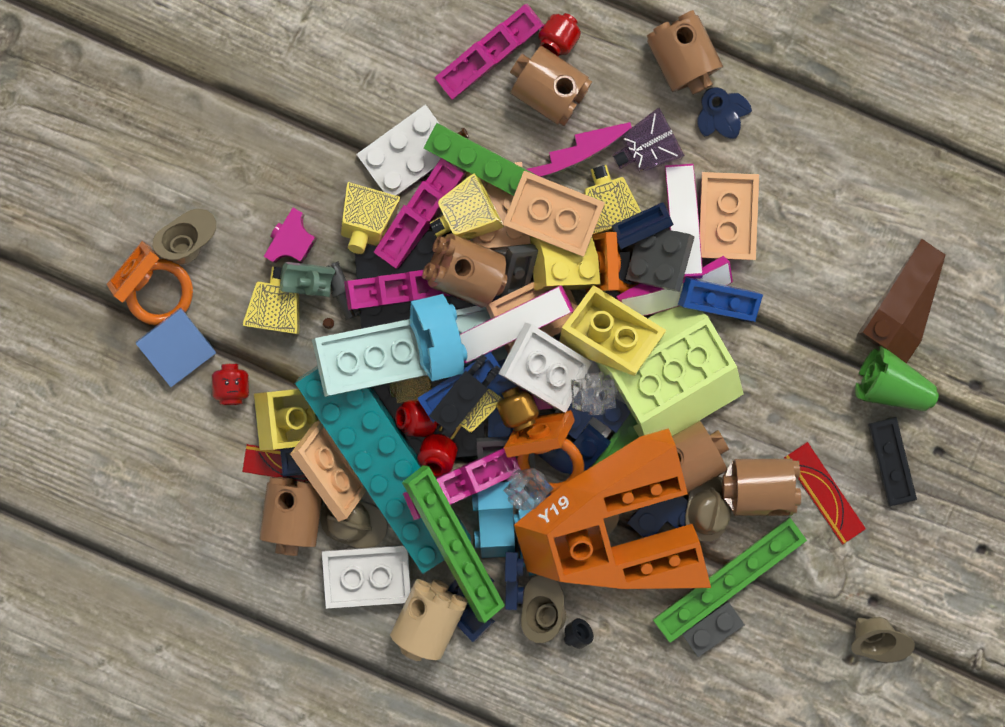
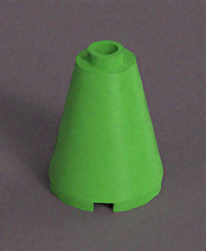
(894, 383)

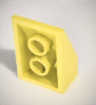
(561, 267)
(610, 332)
(282, 418)

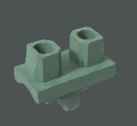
(306, 279)

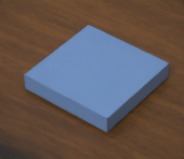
(175, 347)

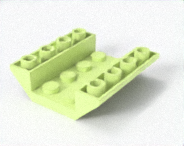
(682, 377)

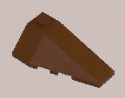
(905, 306)

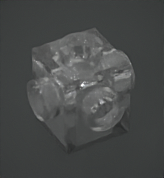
(594, 393)
(536, 489)

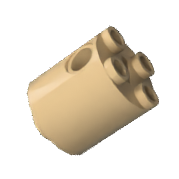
(427, 620)

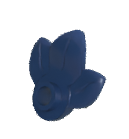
(724, 116)

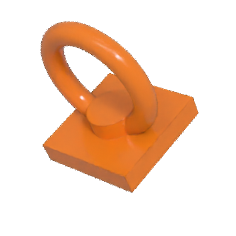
(609, 263)
(137, 272)
(543, 436)

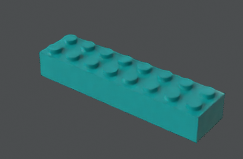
(377, 456)

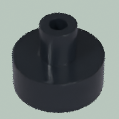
(578, 634)

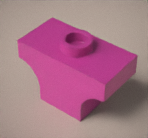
(290, 239)

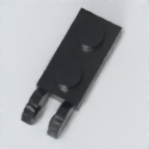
(462, 396)

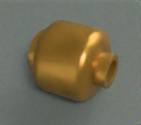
(517, 409)

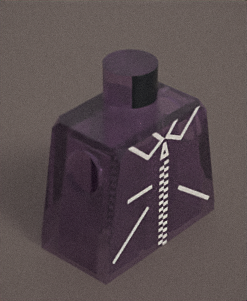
(649, 144)

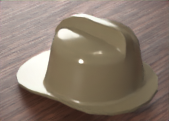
(185, 236)
(708, 510)
(361, 529)
(542, 609)
(880, 642)

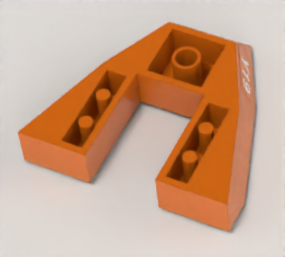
(569, 538)

